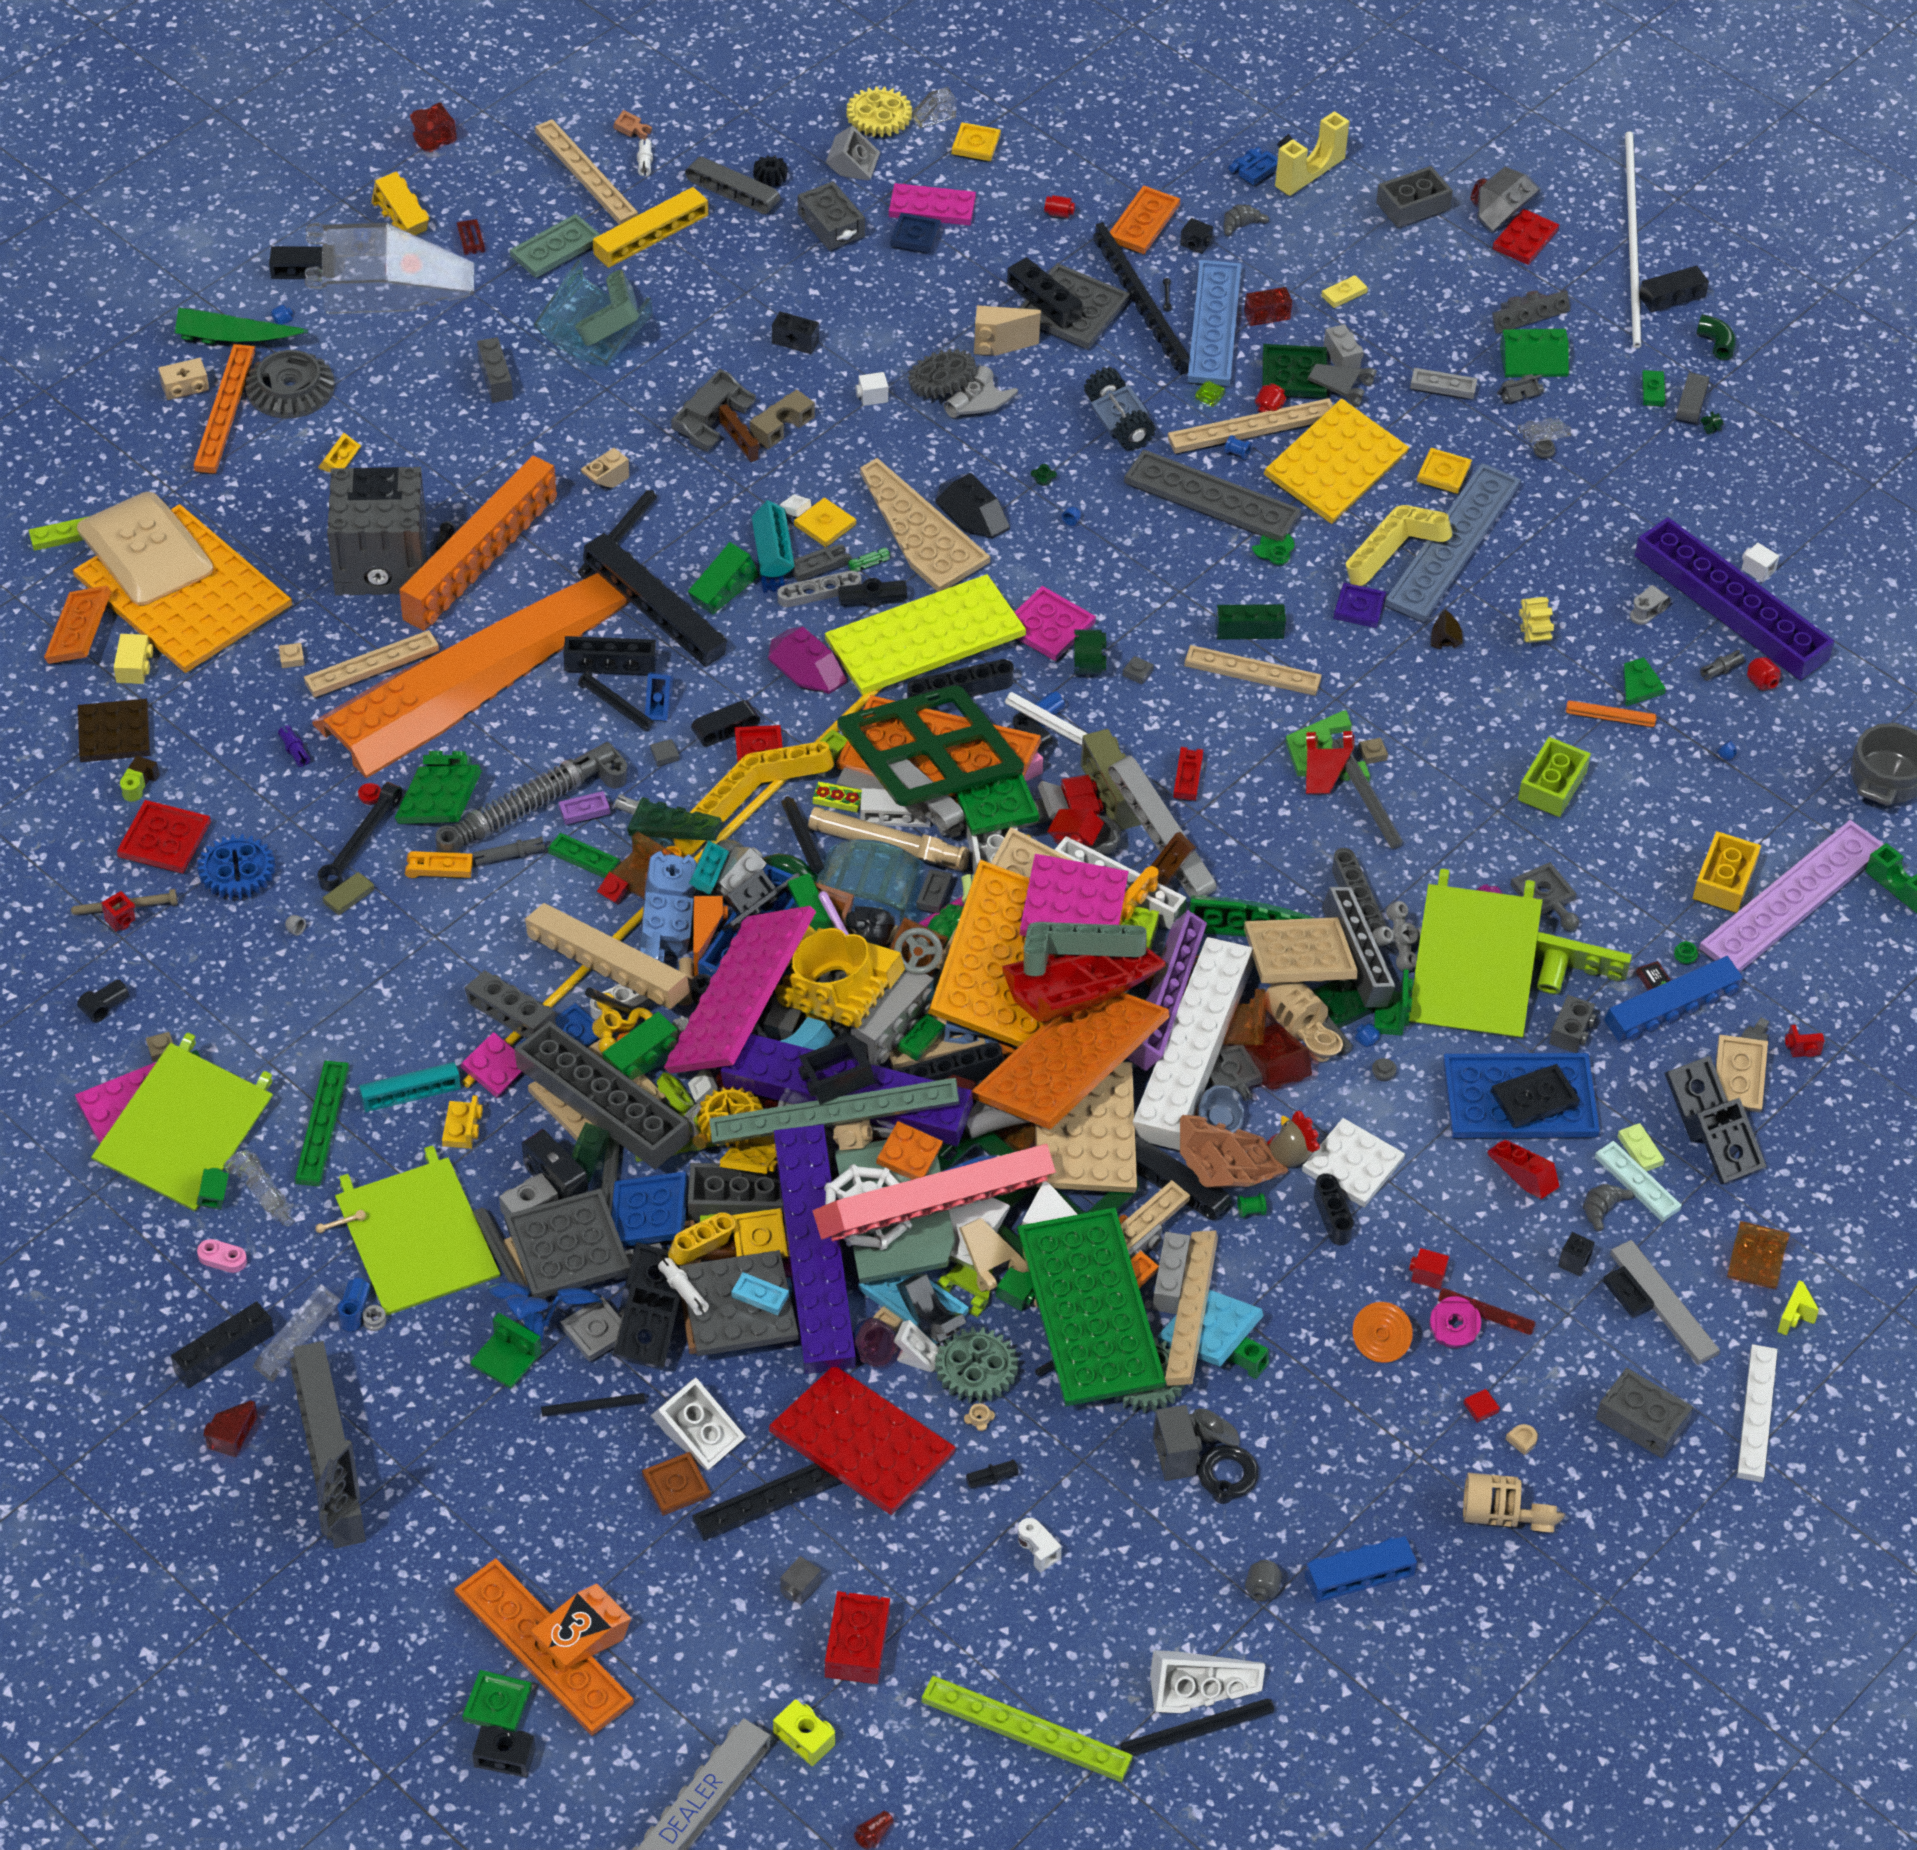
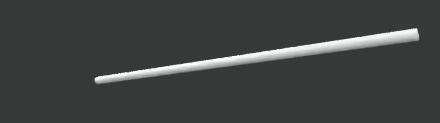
(1633, 248)

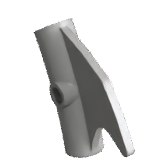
(978, 395)
(986, 1119)

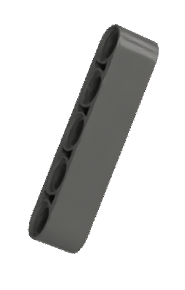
(732, 185)
(1349, 874)

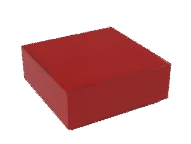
(1481, 1405)

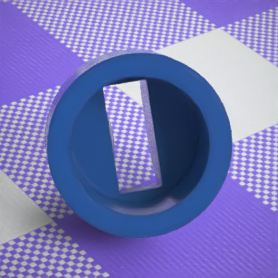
(1071, 516)
(1727, 751)

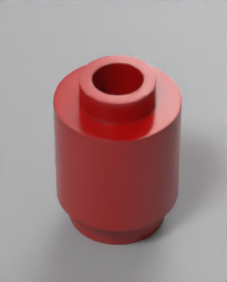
(1059, 206)

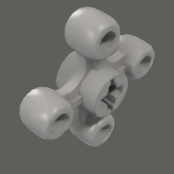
(1400, 936)

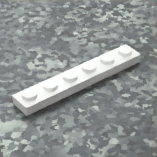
(1757, 1413)

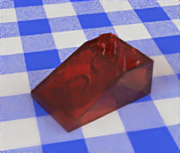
(1280, 1058)

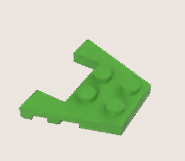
(1297, 742)

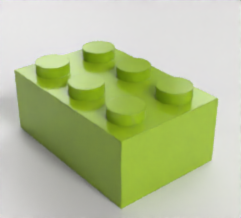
(1554, 776)

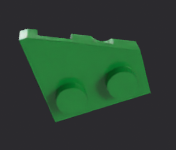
(1640, 682)
(438, 758)

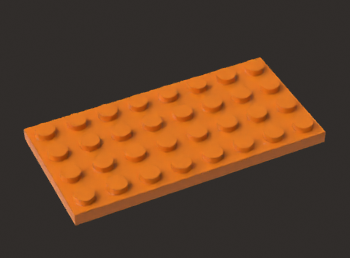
(968, 755)
(1069, 1059)

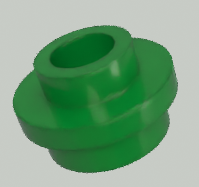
(1685, 952)

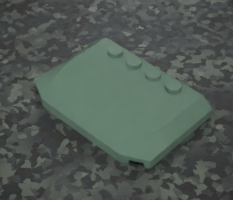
(914, 1251)

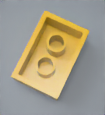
(1726, 872)

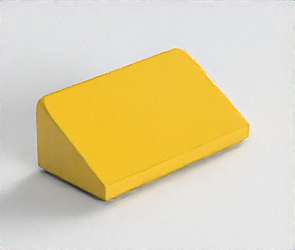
(340, 453)

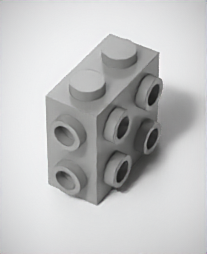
(738, 867)

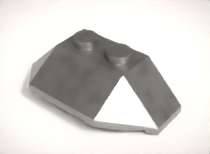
(1504, 197)

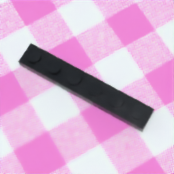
(762, 1500)

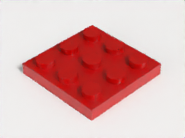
(163, 836)

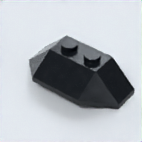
(972, 506)

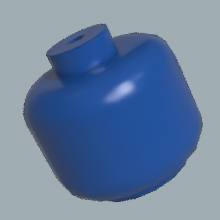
(282, 314)
(1367, 1035)

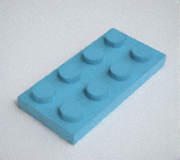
(886, 1294)

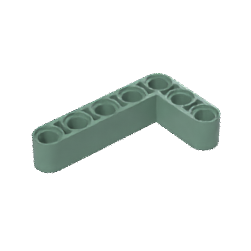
(613, 317)
(1079, 939)

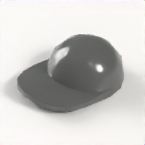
(1213, 1428)

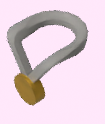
(698, 1139)

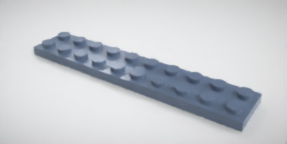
(1441, 562)

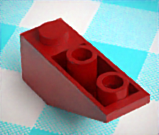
(1526, 1168)

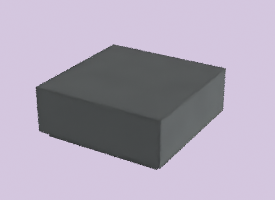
(664, 752)

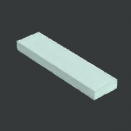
(1638, 1181)

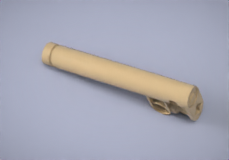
(922, 847)

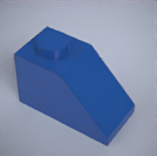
(658, 695)

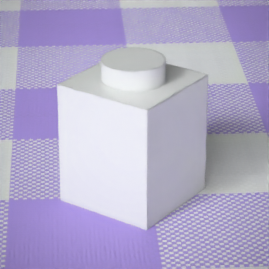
(872, 389)
(1759, 562)

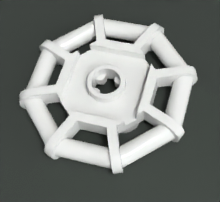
(854, 1172)

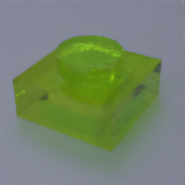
(1210, 393)

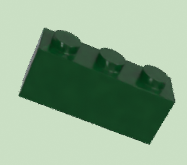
(1250, 621)

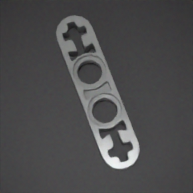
(818, 586)

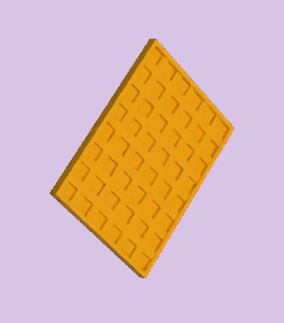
(203, 615)

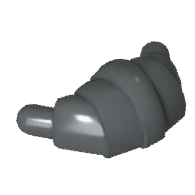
(1240, 216)
(1600, 1202)

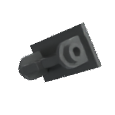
(1512, 389)

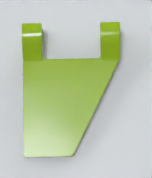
(966, 1279)

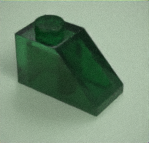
(590, 1148)

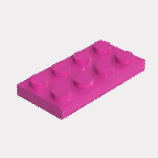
(931, 202)

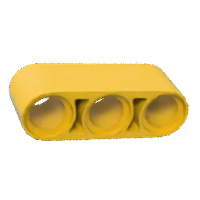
(701, 1238)

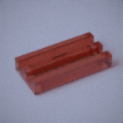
(472, 247)

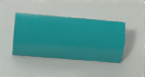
(772, 540)
(409, 1087)

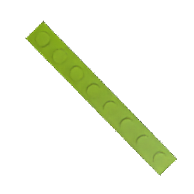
(1027, 1728)

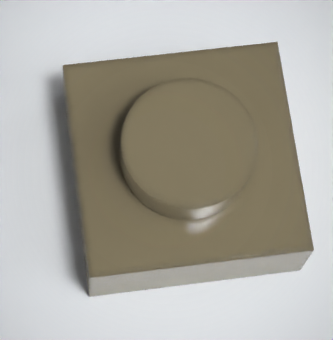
(1373, 751)
(158, 1044)

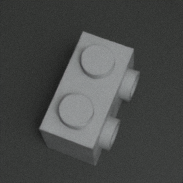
(1342, 347)

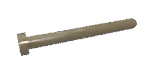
(170, 897)

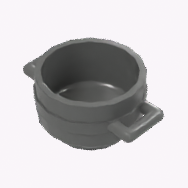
(1886, 763)

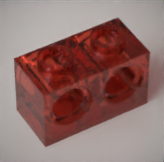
(1268, 306)

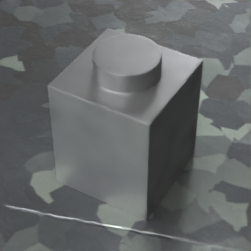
(800, 1580)

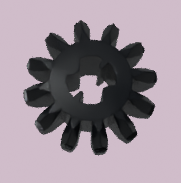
(770, 171)

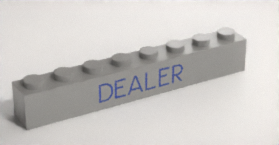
(709, 1790)

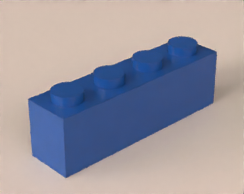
(1360, 1569)

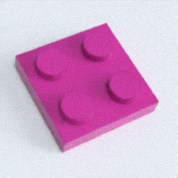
(492, 1065)

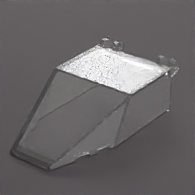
(383, 269)

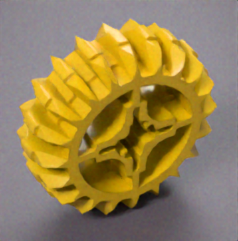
(725, 1103)

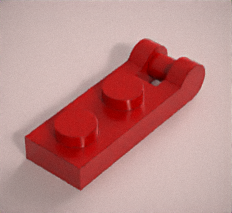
(1188, 773)

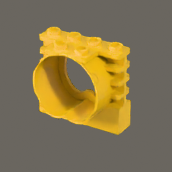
(846, 1000)

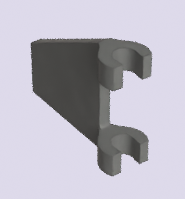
(1342, 379)

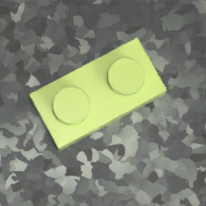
(1641, 1147)

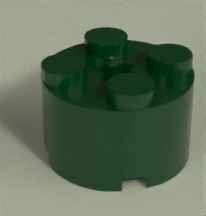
(1089, 651)

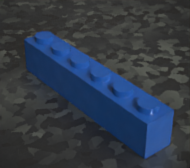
(1673, 999)

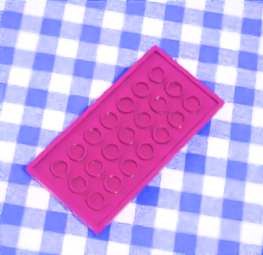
(739, 990)

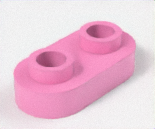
(220, 1256)

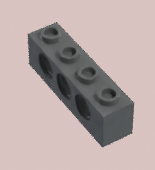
(508, 1004)

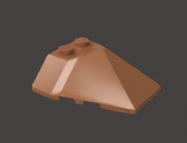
(1226, 1157)

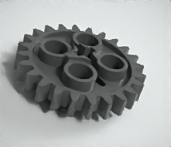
(942, 373)

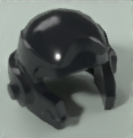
(871, 924)

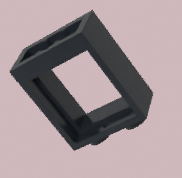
(843, 1082)

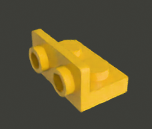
(461, 1123)

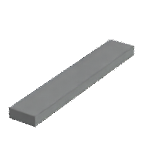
(1666, 1303)

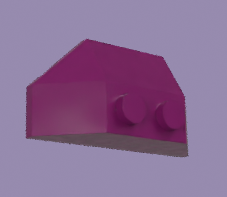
(806, 660)

